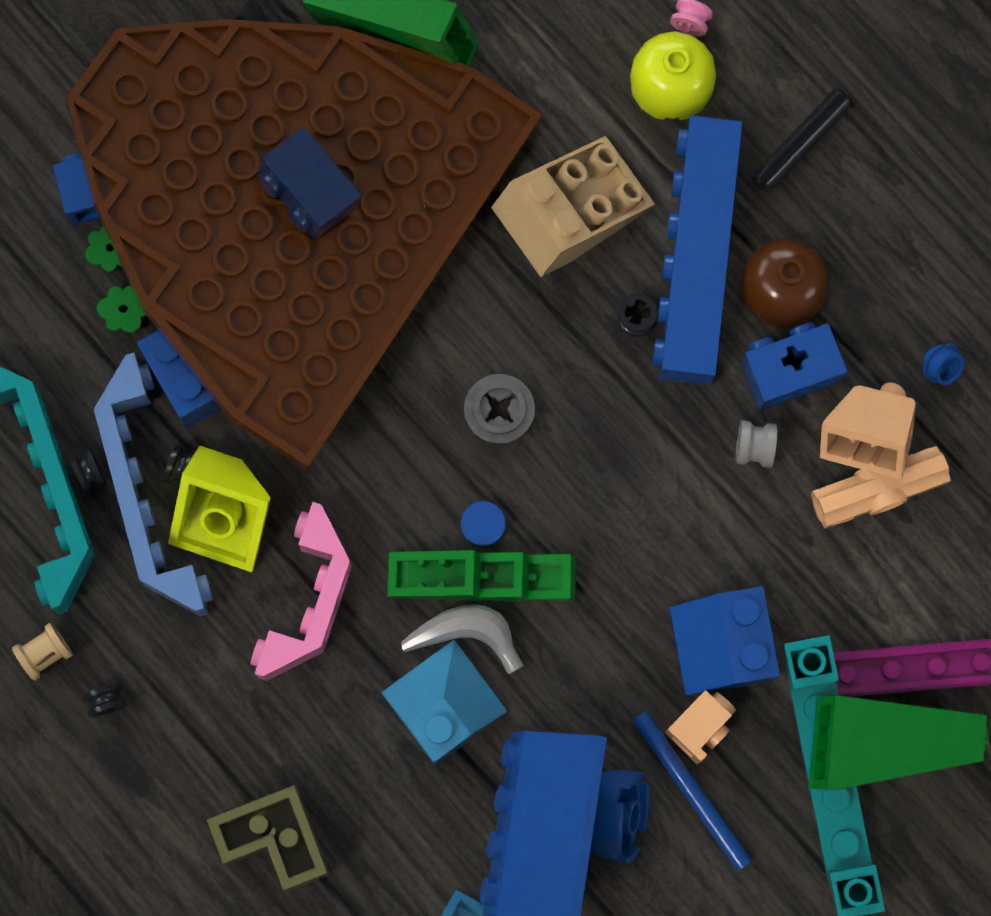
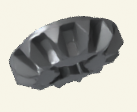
(499, 388)

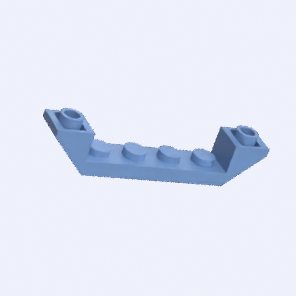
(126, 392)

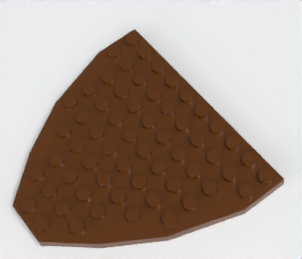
(250, 303)

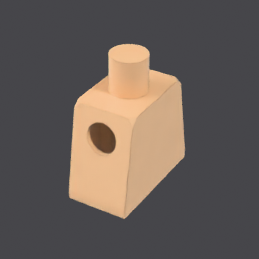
(870, 430)

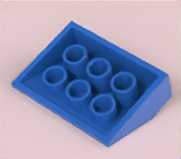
(543, 824)

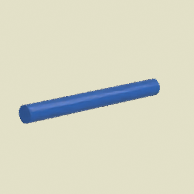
(691, 790)

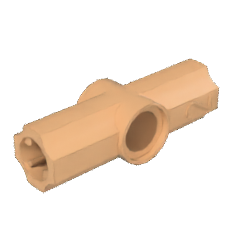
(879, 493)

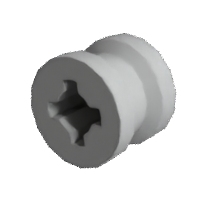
(756, 444)

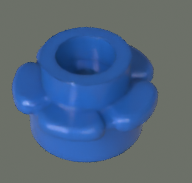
(943, 364)

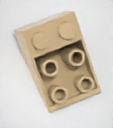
(571, 205)

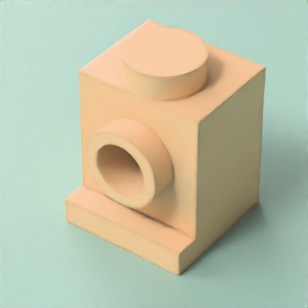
(701, 725)

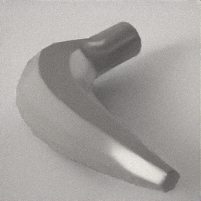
(468, 622)

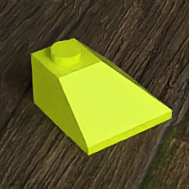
(220, 510)

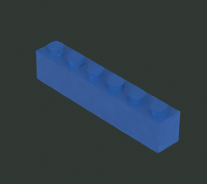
(699, 250)

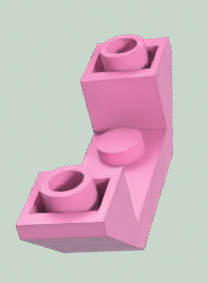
(283, 652)

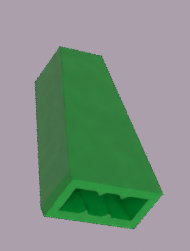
(419, 24)
(881, 741)

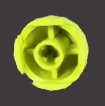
(673, 76)

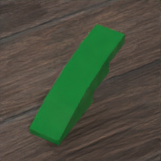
(481, 576)

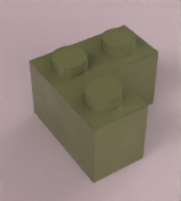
(275, 825)

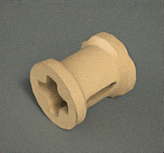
(42, 651)

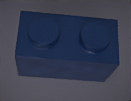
(308, 184)

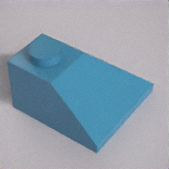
(444, 702)

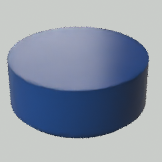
(483, 524)

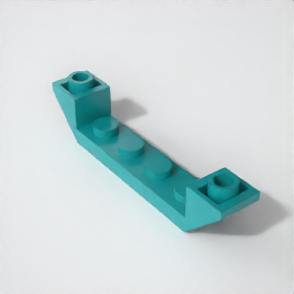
(64, 575)
(836, 812)

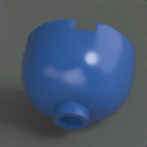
(619, 813)

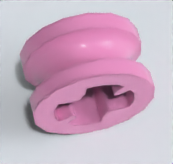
(691, 17)

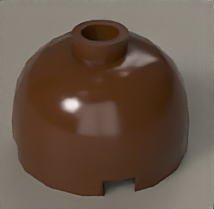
(785, 283)

